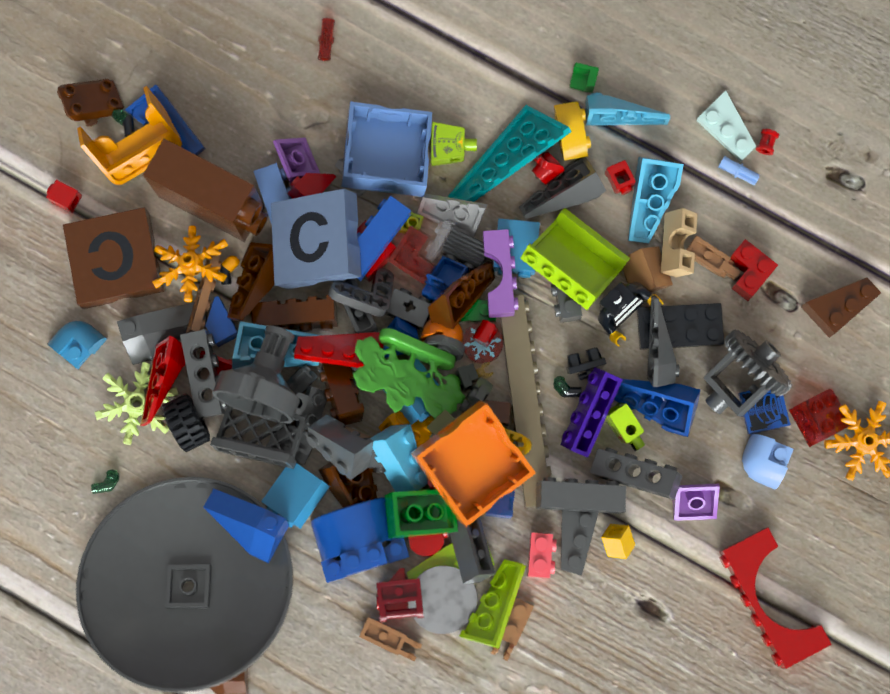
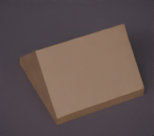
(646, 269)

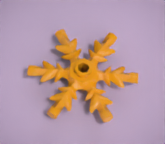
(190, 263)
(859, 440)

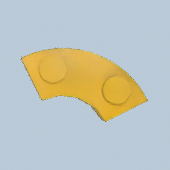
(575, 143)

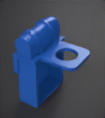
(442, 276)

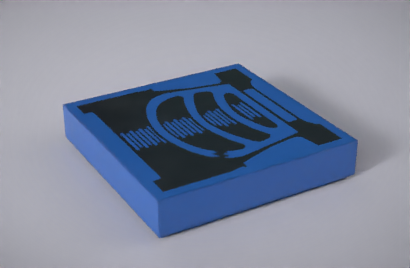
(766, 414)

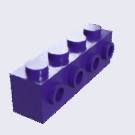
(591, 412)

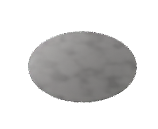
(445, 600)

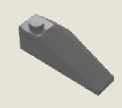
(575, 186)
(661, 358)

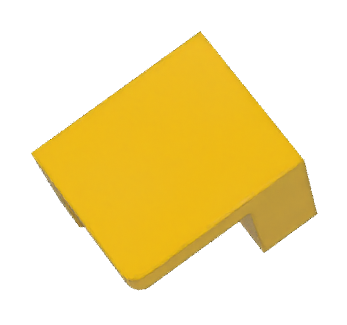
(618, 541)

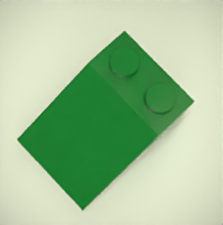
(418, 514)

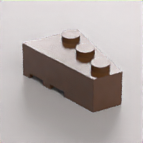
(341, 393)

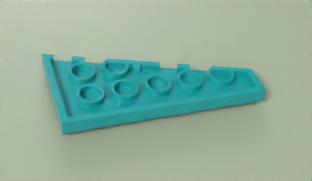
(515, 147)

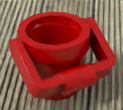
(547, 167)

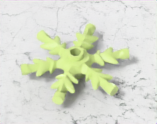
(127, 406)

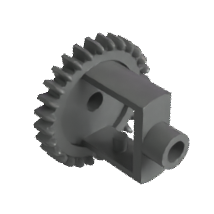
(759, 361)

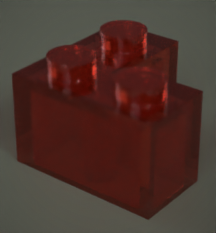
(408, 256)

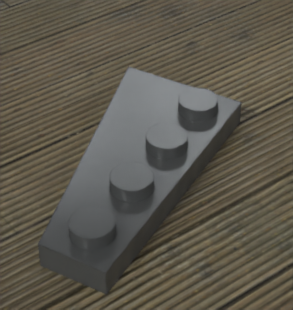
(576, 538)

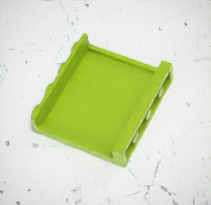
(575, 258)

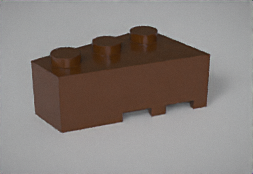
(840, 306)

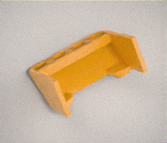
(132, 154)

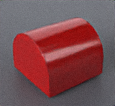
(485, 333)

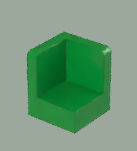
(584, 77)

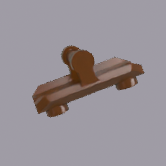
(90, 100)

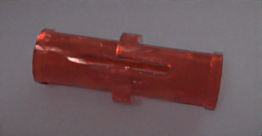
(327, 28)

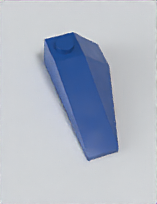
(250, 525)

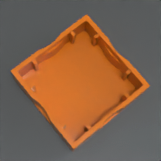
(473, 463)

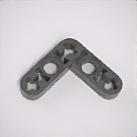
(374, 297)

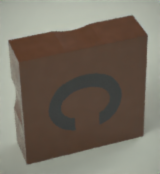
(112, 257)

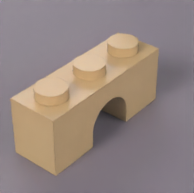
(677, 227)

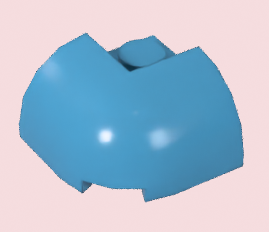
(77, 342)

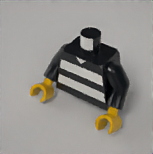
(620, 305)

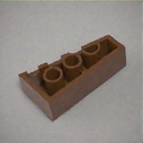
(297, 314)

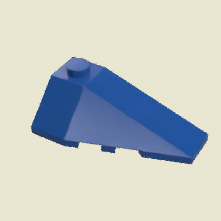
(668, 404)

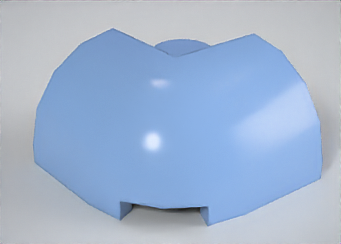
(766, 460)

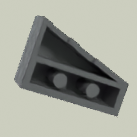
(340, 446)

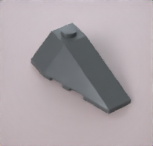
(145, 331)

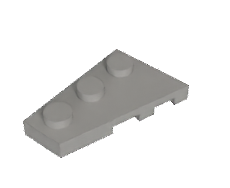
(465, 213)

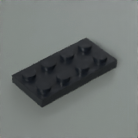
(686, 324)

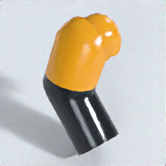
(227, 267)

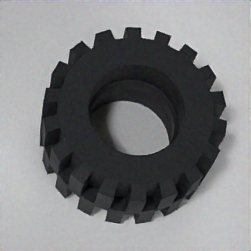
(184, 423)

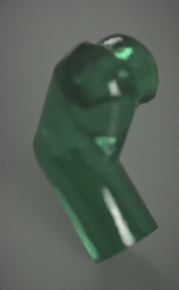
(108, 484)

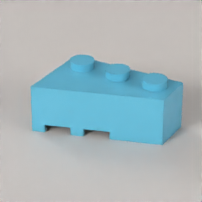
(394, 451)

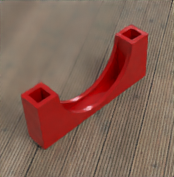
(743, 563)

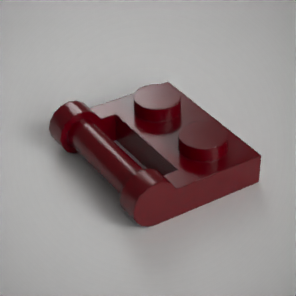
(400, 592)

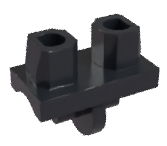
(575, 364)

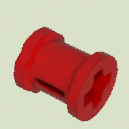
(767, 134)

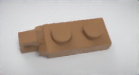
(713, 259)

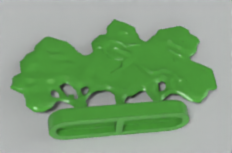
(401, 378)

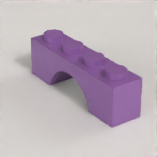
(497, 247)

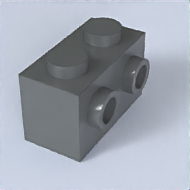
(566, 307)

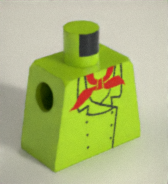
(618, 419)

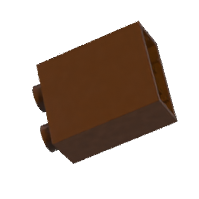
(206, 191)

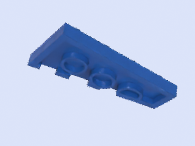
(188, 138)

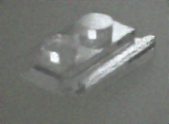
(435, 247)

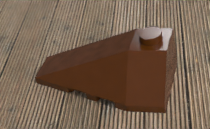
(255, 280)

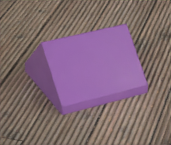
(295, 157)
(696, 502)

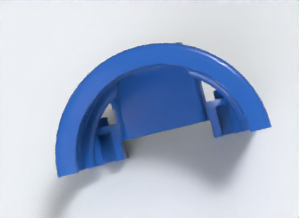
(357, 538)

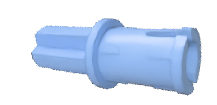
(739, 170)

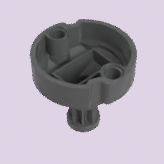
(259, 386)

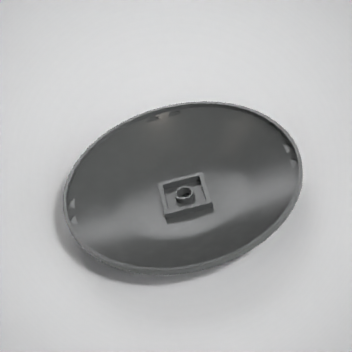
(135, 596)

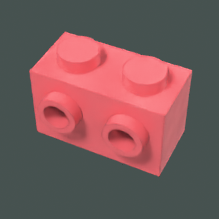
(540, 555)

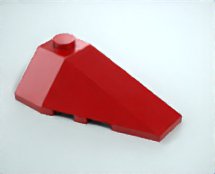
(165, 368)

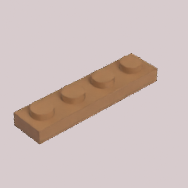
(201, 302)

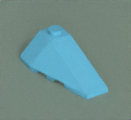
(613, 111)
(652, 195)

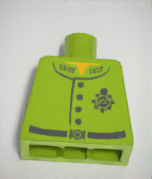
(449, 144)

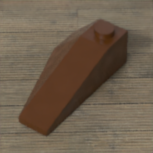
(460, 296)
(349, 491)

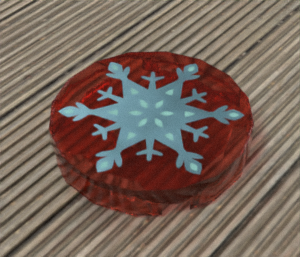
(476, 351)

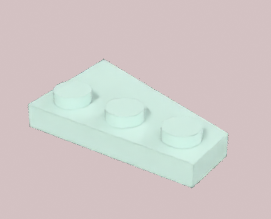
(727, 127)

